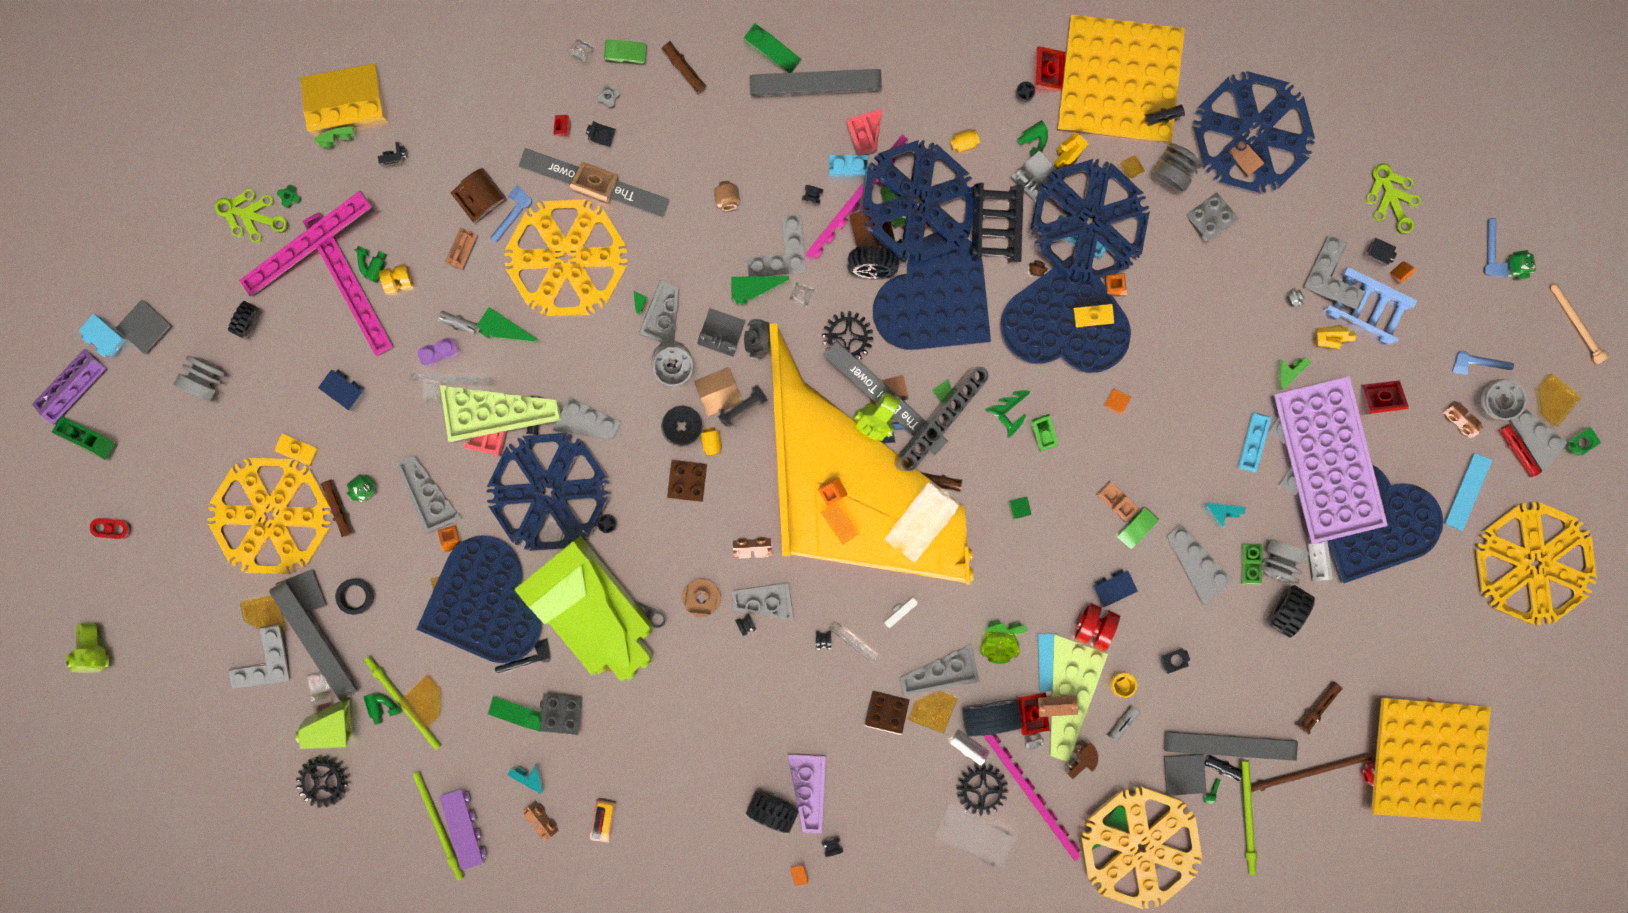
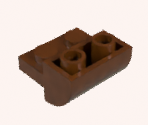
(477, 194)
(862, 235)
(1087, 757)

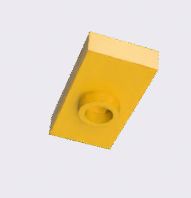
(1093, 315)
(295, 449)

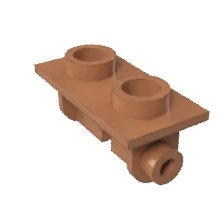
(461, 248)
(1456, 413)
(761, 546)
(1058, 706)
(546, 827)

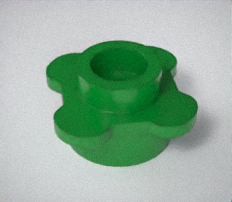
(283, 195)

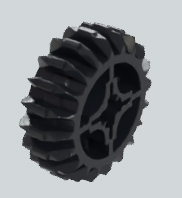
(872, 262)
(849, 320)
(991, 790)
(310, 794)

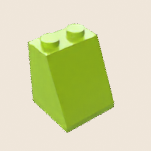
(326, 727)

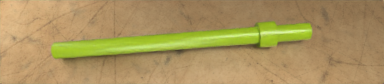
(378, 673)
(1251, 854)
(452, 859)

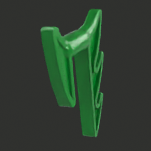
(1000, 411)

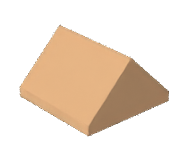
(594, 181)
(718, 391)

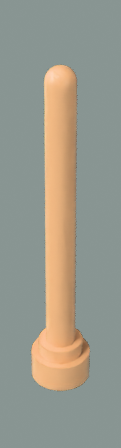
(1599, 354)

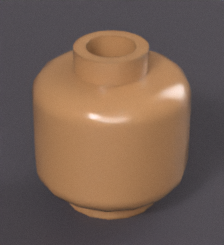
(726, 196)

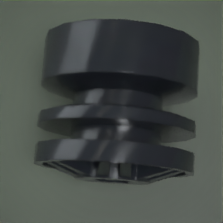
(681, 414)

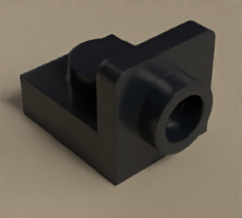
(600, 134)
(390, 157)

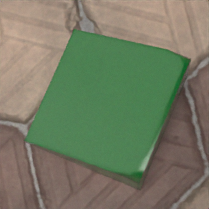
(640, 301)
(1020, 507)

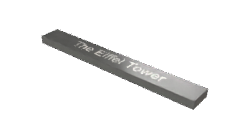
(621, 192)
(875, 388)

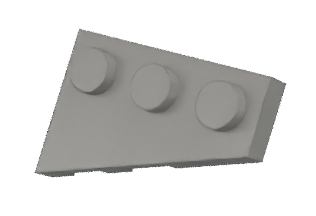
(585, 420)
(765, 600)

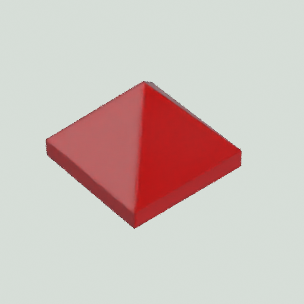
(561, 124)

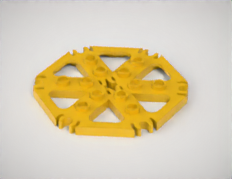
(558, 273)
(286, 517)
(1548, 570)
(1140, 833)

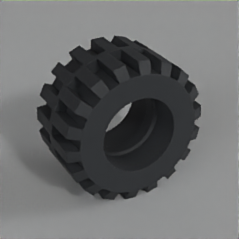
(1292, 611)
(772, 812)

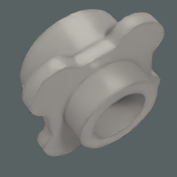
(610, 100)
(1296, 297)
(1034, 741)

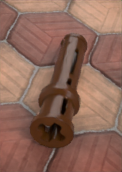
(1313, 715)

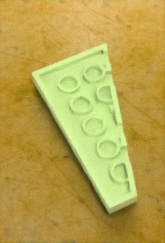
(484, 412)
(1074, 673)

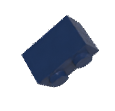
(341, 389)
(1114, 588)

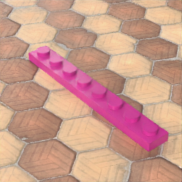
(840, 219)
(305, 243)
(352, 291)
(1037, 801)

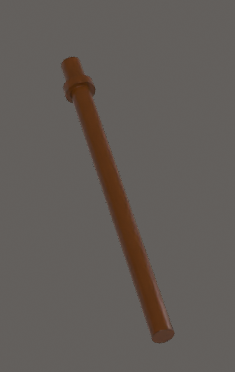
(1261, 785)

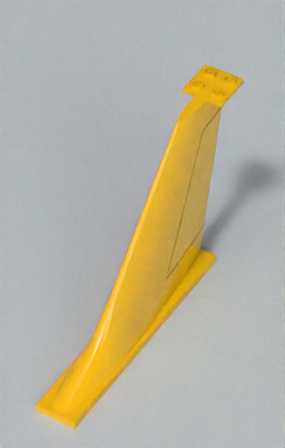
(822, 444)

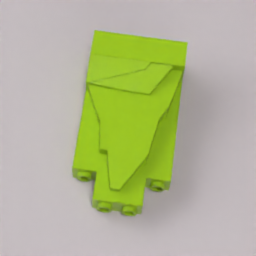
(589, 611)

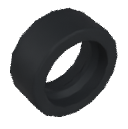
(340, 601)

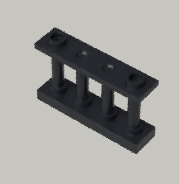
(1013, 214)
(757, 397)

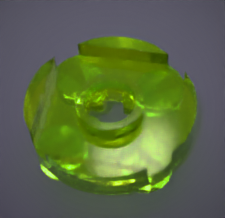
(1007, 641)

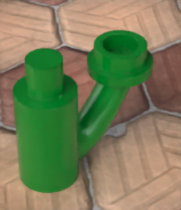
(1032, 133)
(376, 264)
(374, 709)

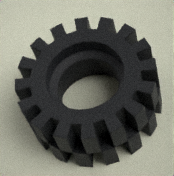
(243, 319)

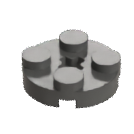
(757, 338)

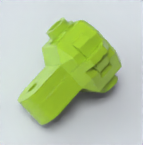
(877, 419)
(87, 655)

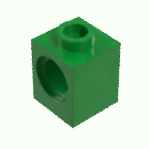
(1591, 441)

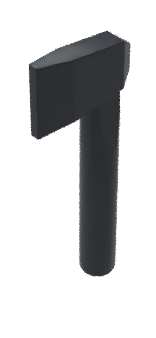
(542, 655)

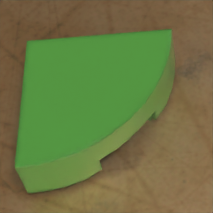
(942, 390)

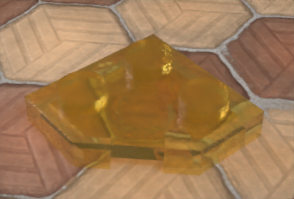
(1556, 399)
(262, 612)
(422, 702)
(934, 711)

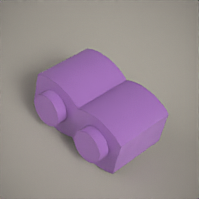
(443, 349)

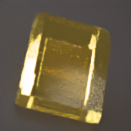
(1131, 167)

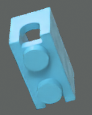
(847, 165)
(101, 335)

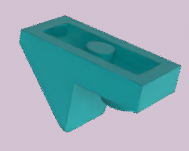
(1219, 512)
(532, 781)

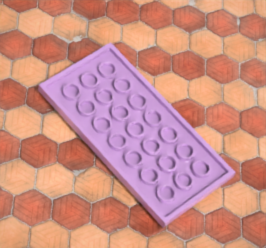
(1330, 460)

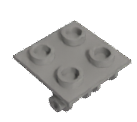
(1034, 173)
(1212, 217)

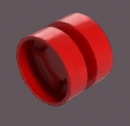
(1092, 625)

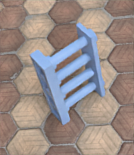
(1386, 294)

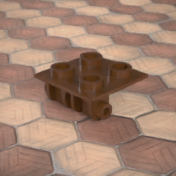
(687, 480)
(887, 712)

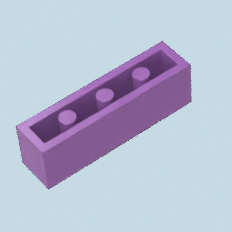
(462, 828)

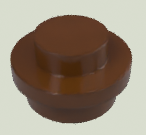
(1038, 267)

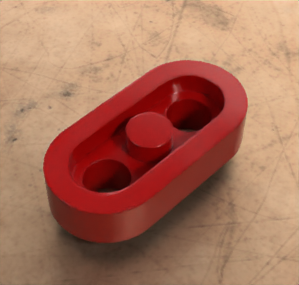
(110, 528)

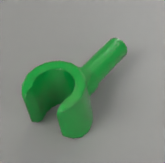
(1210, 798)

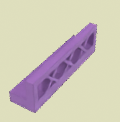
(70, 388)

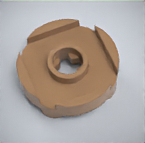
(692, 604)

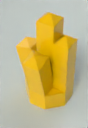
(1070, 150)
(1334, 336)

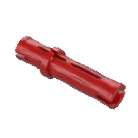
(1516, 443)

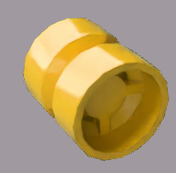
(395, 279)
(1123, 684)

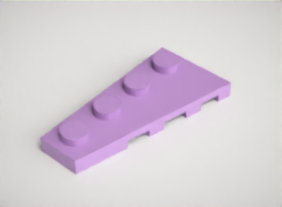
(808, 783)

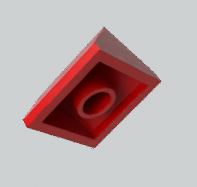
(1049, 68)
(1384, 397)
(1030, 714)

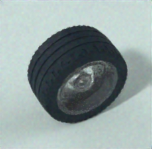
(992, 718)

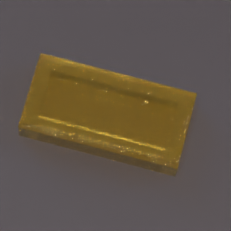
(839, 523)

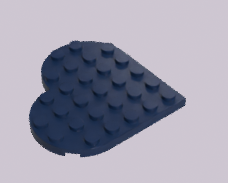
(935, 301)
(1041, 323)
(1411, 532)
(478, 605)

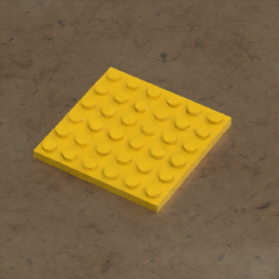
(1118, 75)
(1430, 759)

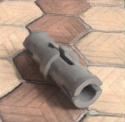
(457, 322)
(1117, 733)

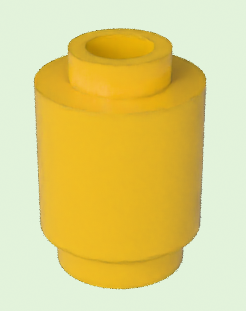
(964, 140)
(711, 441)

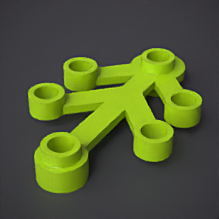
(1392, 195)
(247, 214)

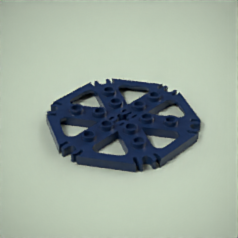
(1248, 114)
(904, 205)
(1103, 216)
(530, 493)

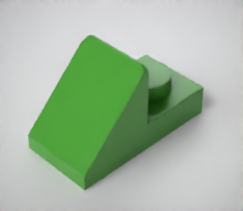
(1287, 375)
(1044, 432)

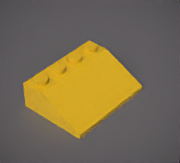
(342, 98)

